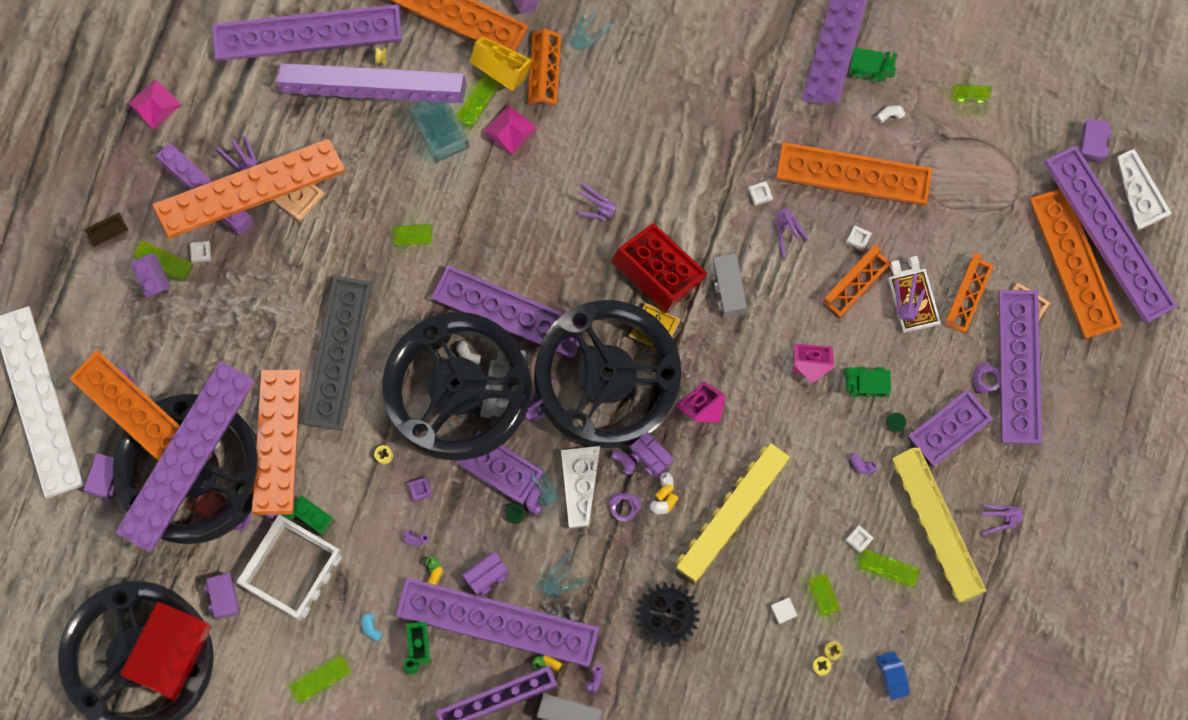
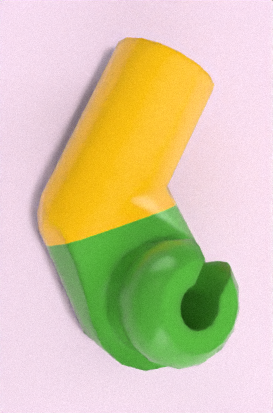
(435, 569)
(545, 661)

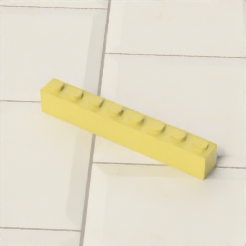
(732, 514)
(939, 525)

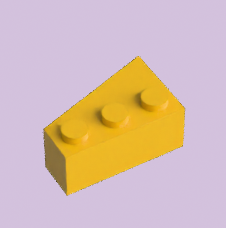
(500, 63)

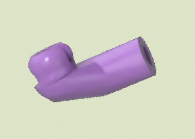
(626, 460)
(863, 467)
(531, 501)
(409, 538)
(597, 679)

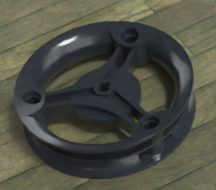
(608, 359)
(467, 395)
(240, 504)
(121, 649)

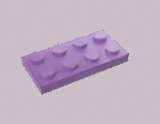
(950, 428)
(504, 472)

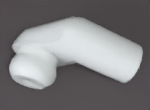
(891, 111)
(464, 352)

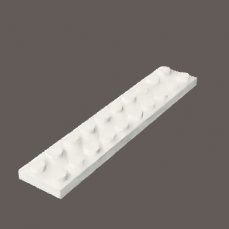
(38, 403)

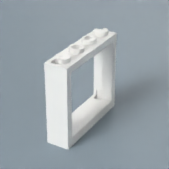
(264, 549)

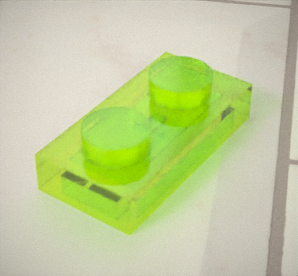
(974, 92)
(412, 235)
(824, 595)

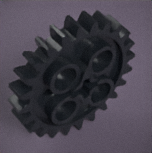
(670, 596)

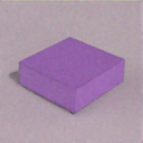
(420, 489)

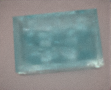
(439, 129)

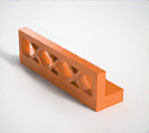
(541, 65)
(852, 275)
(964, 287)

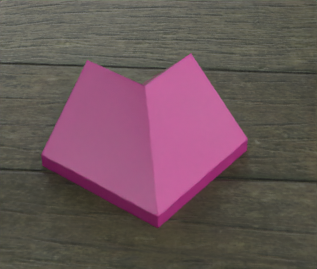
(154, 104)
(510, 130)
(812, 360)
(703, 404)

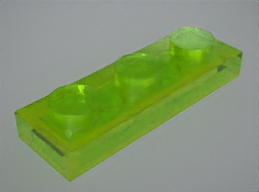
(478, 101)
(170, 263)
(889, 568)
(320, 679)

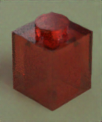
(211, 505)

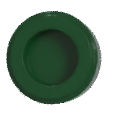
(896, 422)
(515, 513)

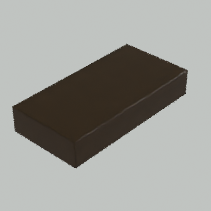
(106, 229)

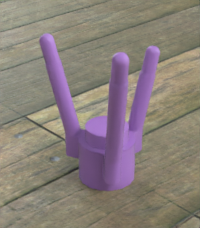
(245, 162)
(606, 207)
(787, 220)
(907, 311)
(533, 408)
(1011, 515)

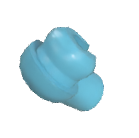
(368, 628)

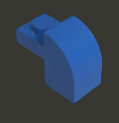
(893, 675)

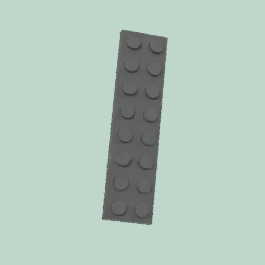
(338, 353)

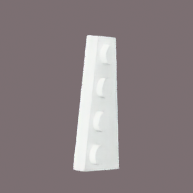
(1142, 194)
(579, 482)

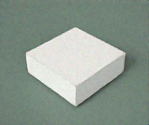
(760, 193)
(858, 238)
(200, 251)
(859, 539)
(784, 611)

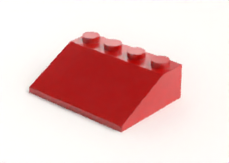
(658, 267)
(166, 650)

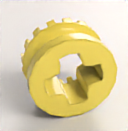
(380, 56)
(385, 460)
(830, 645)
(823, 672)

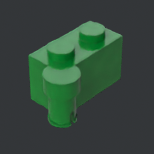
(872, 64)
(867, 382)
(311, 516)
(418, 647)

